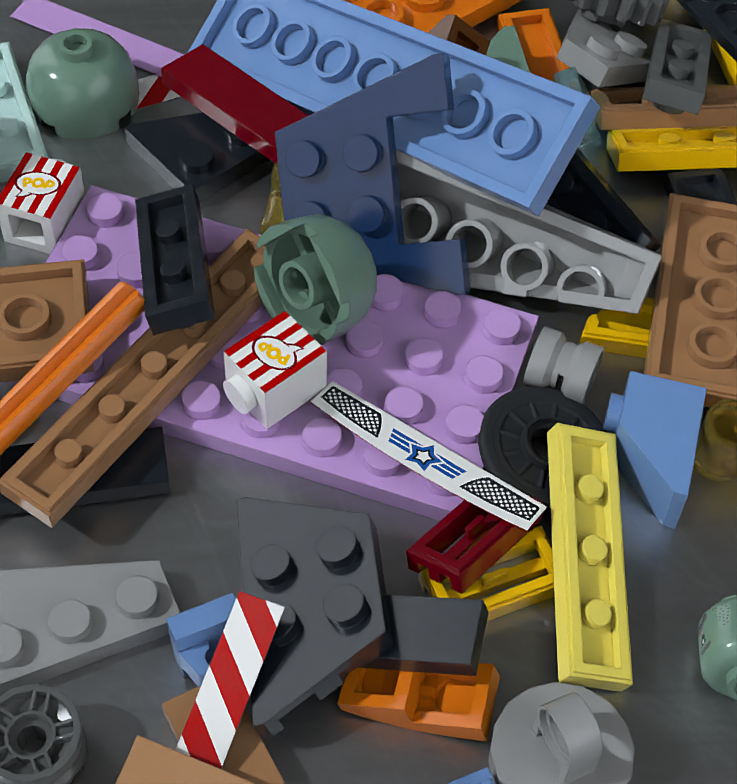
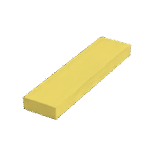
(588, 559)

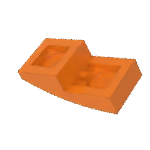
(424, 701)

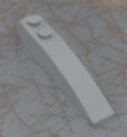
(521, 252)

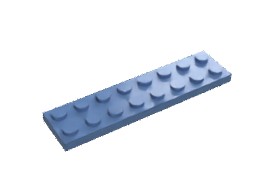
(507, 125)

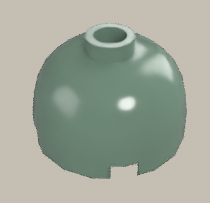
(81, 83)
(316, 274)

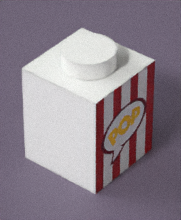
(40, 202)
(274, 370)

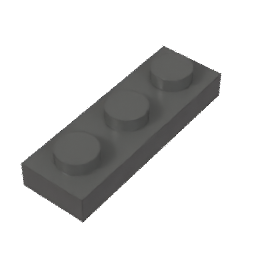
(678, 68)

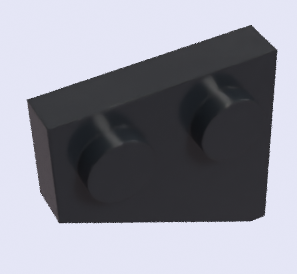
(193, 151)

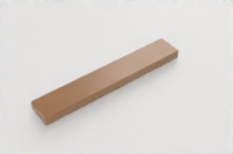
(132, 394)

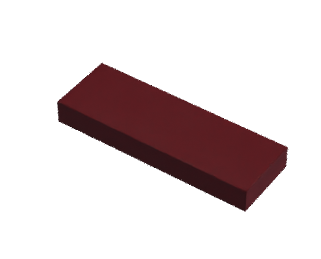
(231, 98)

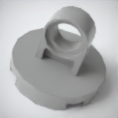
(561, 738)

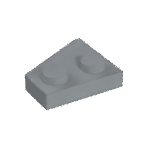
(603, 54)

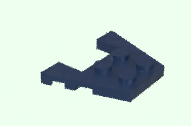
(347, 169)

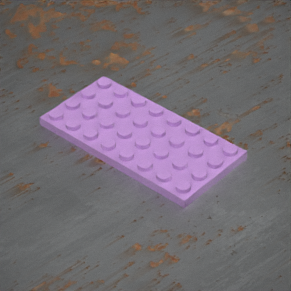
(414, 355)

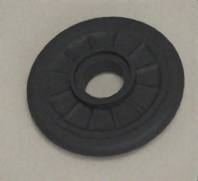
(512, 424)

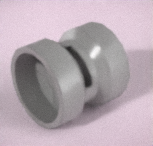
(563, 365)

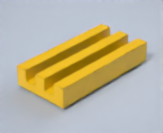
(513, 598)

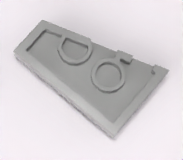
(77, 616)

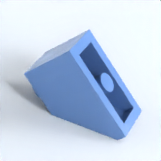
(657, 440)

